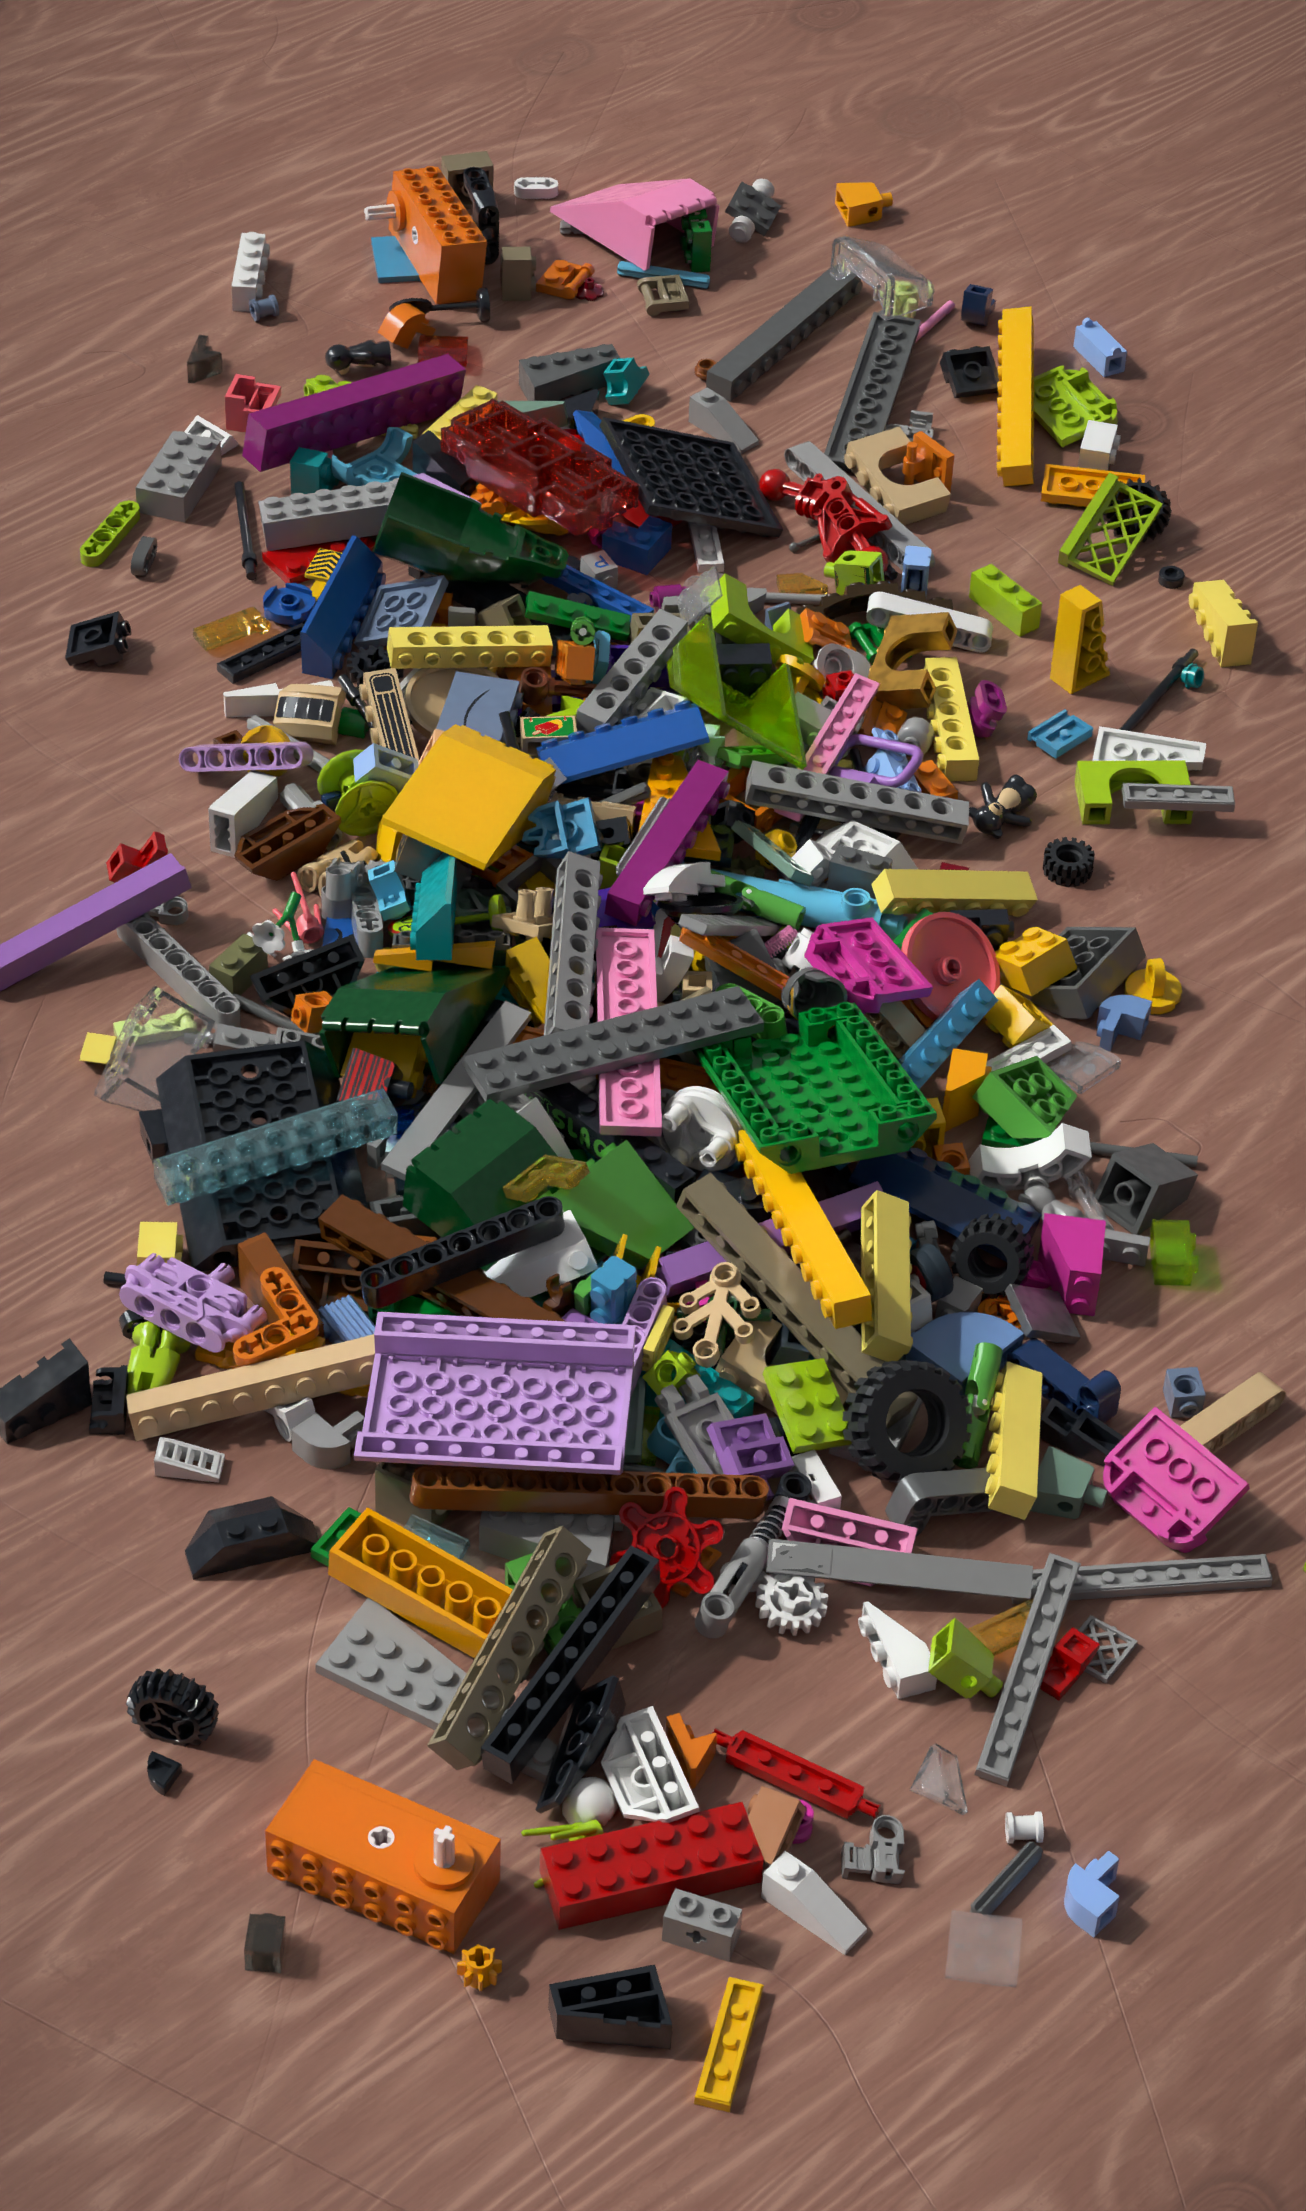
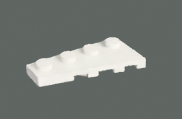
(1135, 746)

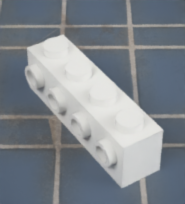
(249, 270)

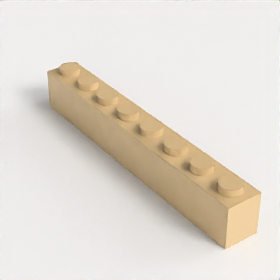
(251, 1388)

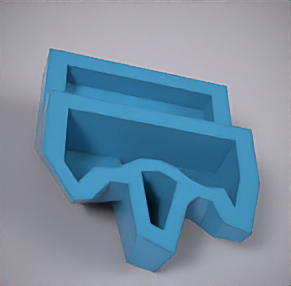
(563, 829)

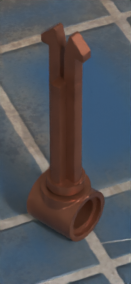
(538, 687)

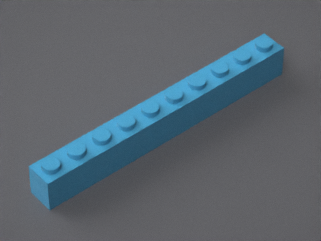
(945, 1034)

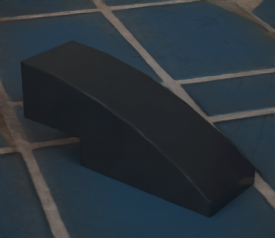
(1077, 1434)

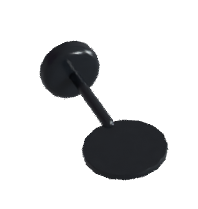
(482, 305)

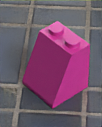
(1073, 1259)

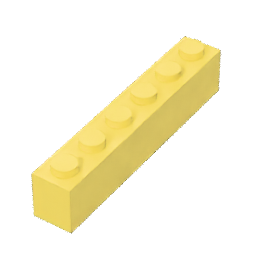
(946, 890)
(887, 1276)
(1014, 1441)

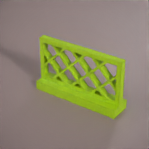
(1088, 524)

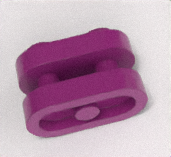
(986, 708)

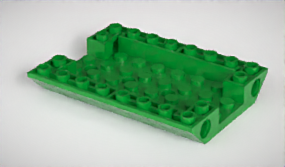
(820, 1092)

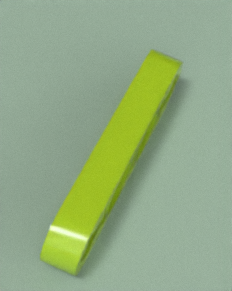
(107, 532)

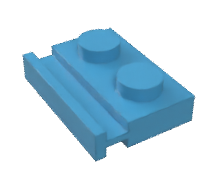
(1060, 733)

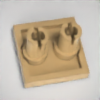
(531, 917)

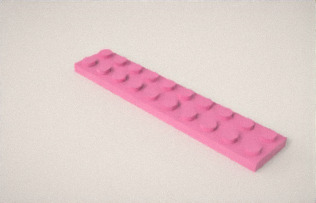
(624, 986)

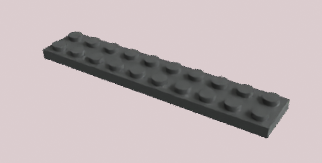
(873, 383)
(612, 1044)

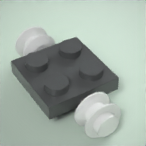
(752, 209)

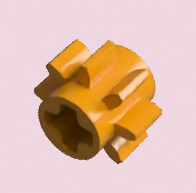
(479, 1967)

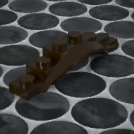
(857, 597)

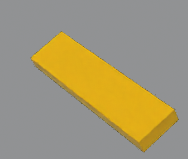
(729, 2044)

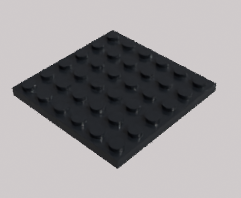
(691, 478)

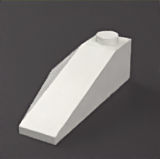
(530, 1268)

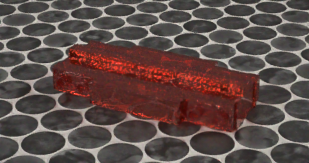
(539, 467)

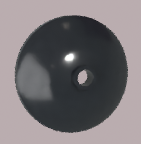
(703, 904)

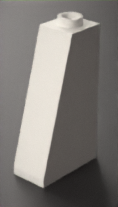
(240, 810)

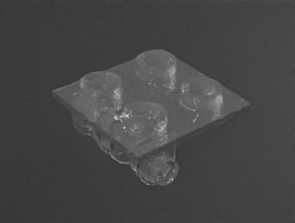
(699, 597)

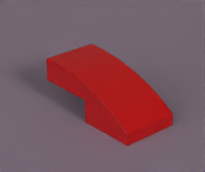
(1068, 1662)

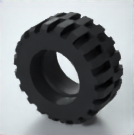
(869, 1413)

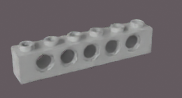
(632, 673)

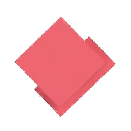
(247, 397)

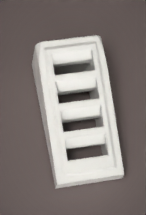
(177, 1450)

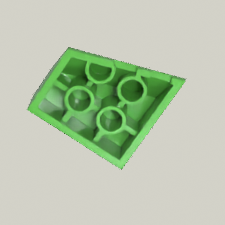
(1025, 1098)

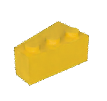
(529, 978)

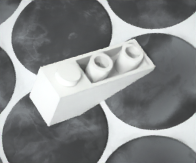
(899, 1653)

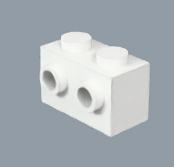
(1099, 446)

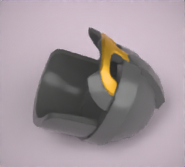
(812, 989)

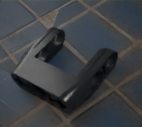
(484, 209)

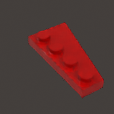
(293, 562)

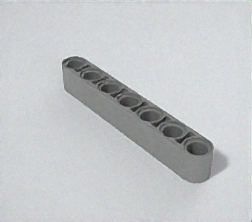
(180, 970)

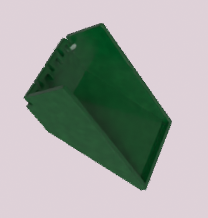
(436, 1004)
(466, 1170)

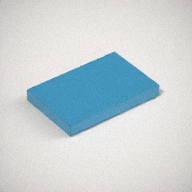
(391, 261)

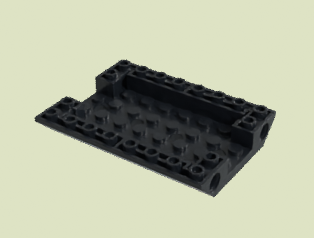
(211, 1099)

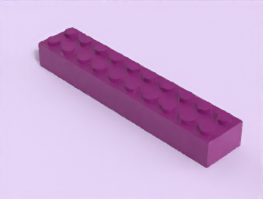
(353, 411)

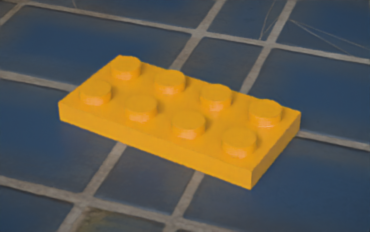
(1075, 484)

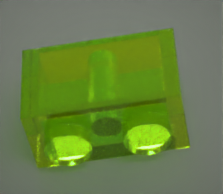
(1172, 1252)

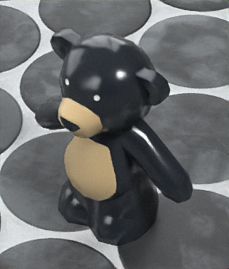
(363, 354)
(1013, 798)

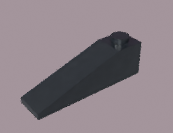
(583, 1738)

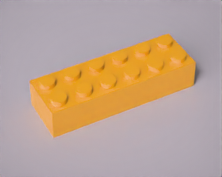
(418, 1581)

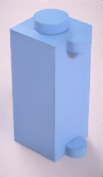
(1099, 348)

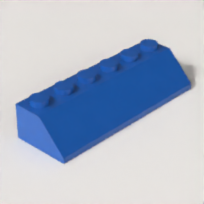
(340, 610)
(627, 742)

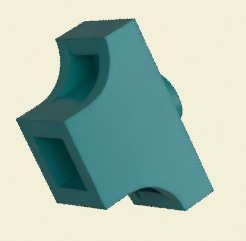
(624, 380)

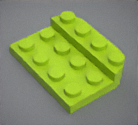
(1067, 401)

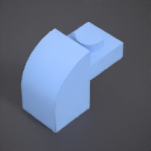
(1087, 1894)

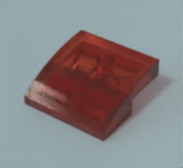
(436, 346)

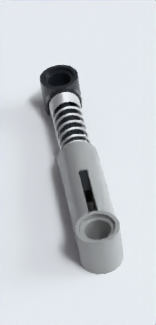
(749, 1560)

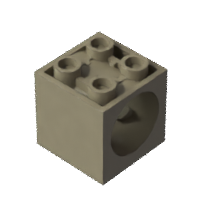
(392, 1494)

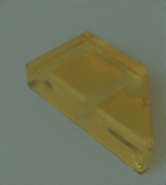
(800, 584)

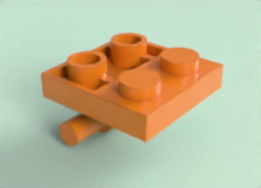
(927, 460)

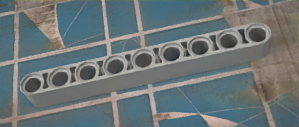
(808, 461)

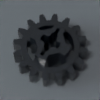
(366, 661)

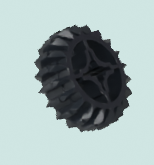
(1161, 520)
(172, 1707)

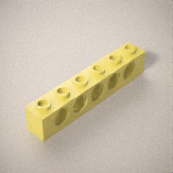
(469, 646)
(951, 721)

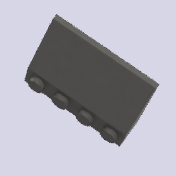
(1103, 962)

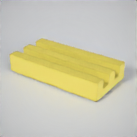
(658, 1337)

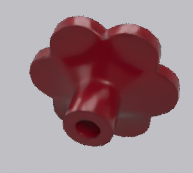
(590, 290)

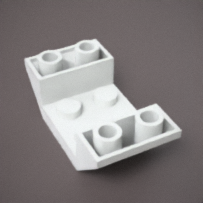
(869, 840)

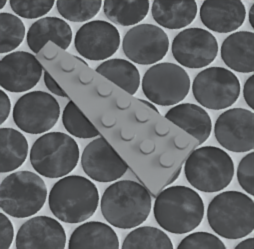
(403, 1672)

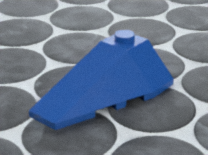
(590, 431)

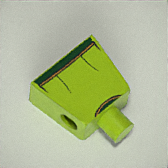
(855, 567)

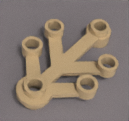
(716, 1311)

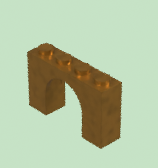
(902, 639)

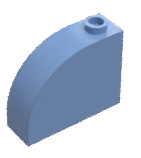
(952, 1340)

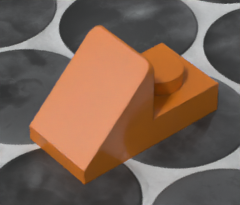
(692, 1753)

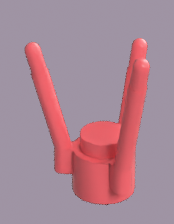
(308, 926)

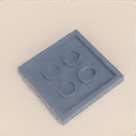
(401, 605)

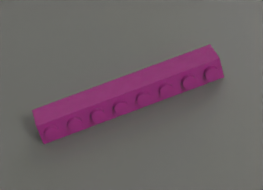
(667, 840)

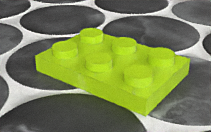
(807, 1405)

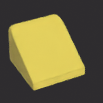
(97, 1048)

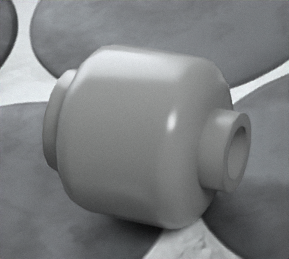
(917, 732)

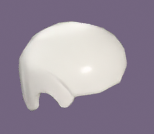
(589, 1801)

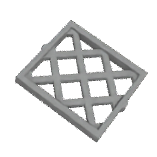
(1111, 1632)

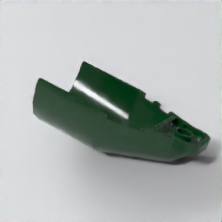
(457, 539)

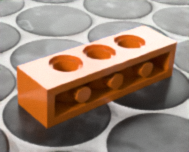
(574, 662)

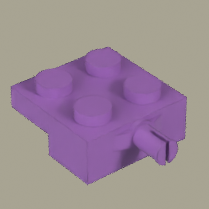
(750, 1448)

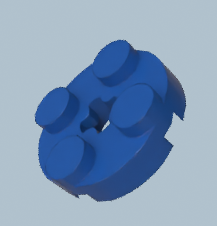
(278, 607)

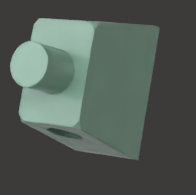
(1066, 1486)

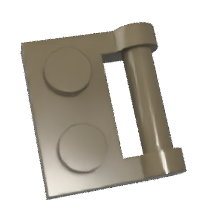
(670, 291)

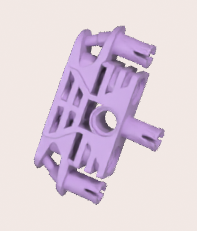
(190, 1302)

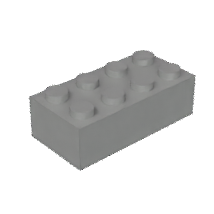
(178, 476)

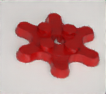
(690, 1538)

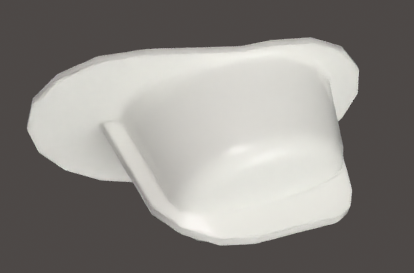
(836, 658)

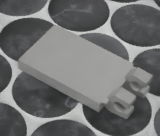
(690, 1421)

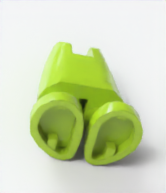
(152, 1371)

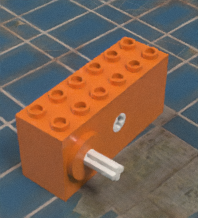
(435, 233)
(383, 1856)

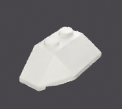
(646, 1771)

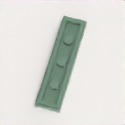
(773, 853)

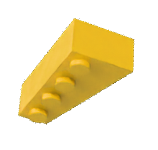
(1079, 641)

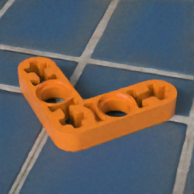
(289, 1320)

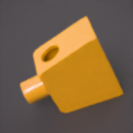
(861, 202)

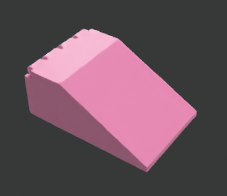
(626, 213)

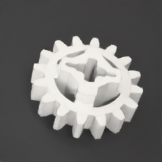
(791, 1602)

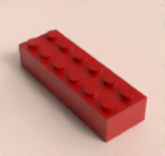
(646, 1862)

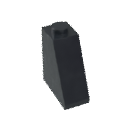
(439, 465)

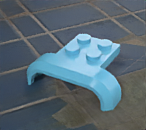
(379, 465)

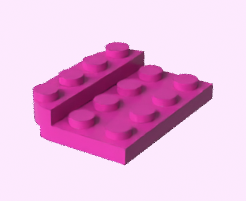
(865, 963)
(1170, 1482)

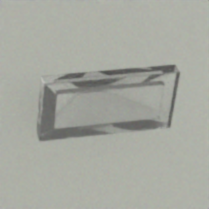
(941, 1780)

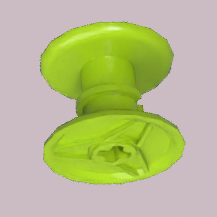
(361, 803)

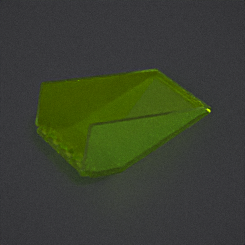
(766, 718)

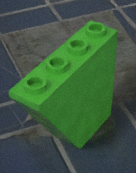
(624, 1199)

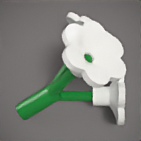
(271, 936)

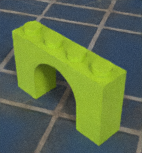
(737, 622)
(1099, 779)

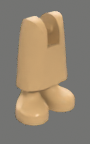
(314, 874)

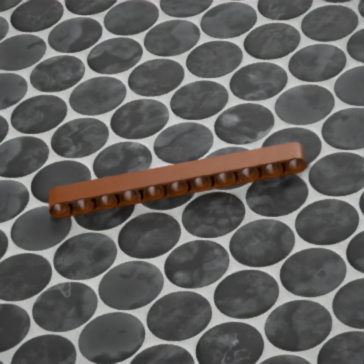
(583, 1493)

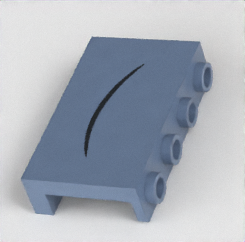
(478, 701)

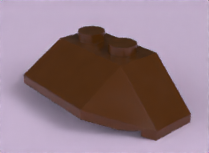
(287, 841)
(328, 1272)

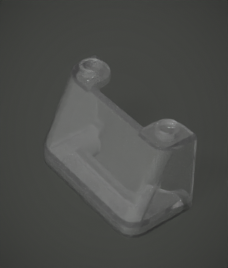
(894, 281)
(151, 1041)

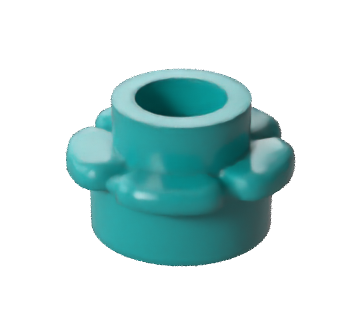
(1192, 676)

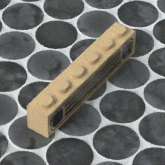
(387, 712)

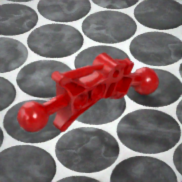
(829, 503)

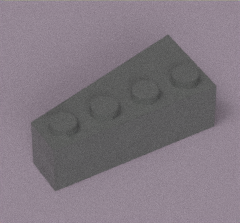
(565, 373)

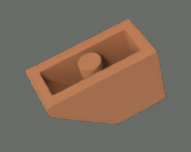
(774, 1821)

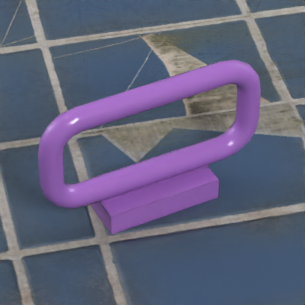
(885, 744)

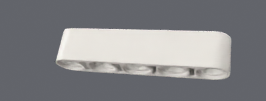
(973, 631)

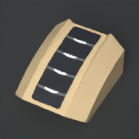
(310, 712)

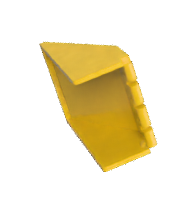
(471, 797)

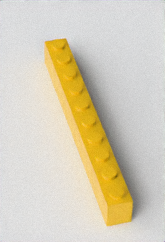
(1017, 398)
(810, 1237)

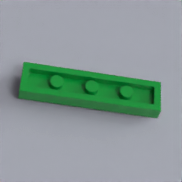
(564, 612)

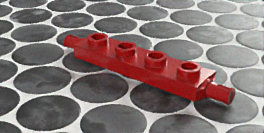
(795, 1774)

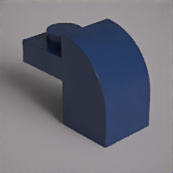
(977, 305)

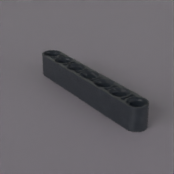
(462, 1252)

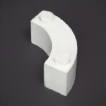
(1034, 1163)

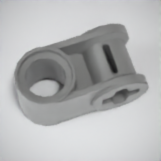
(343, 879)

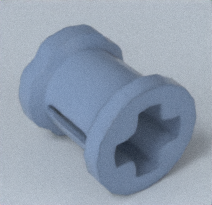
(264, 307)

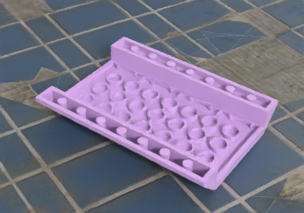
(498, 1393)

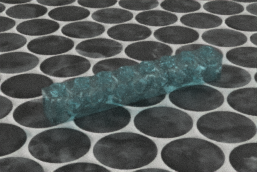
(275, 1146)

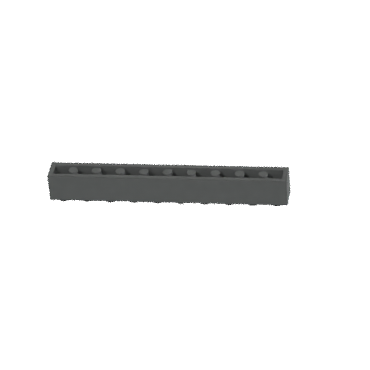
(781, 334)

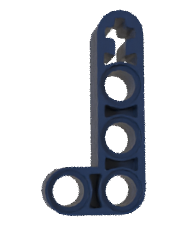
(1068, 1385)

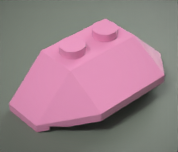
(838, 1527)

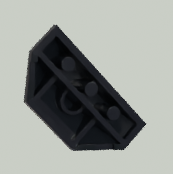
(311, 972)
(248, 1537)

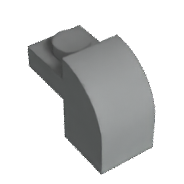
(326, 1445)

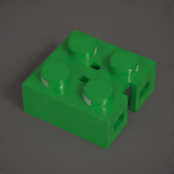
(697, 241)

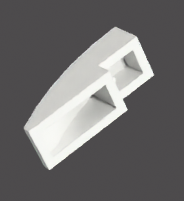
(672, 966)

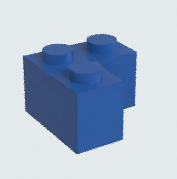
(640, 547)

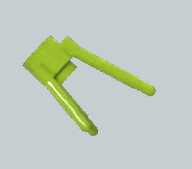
(572, 1831)

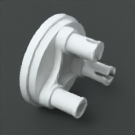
(701, 1129)

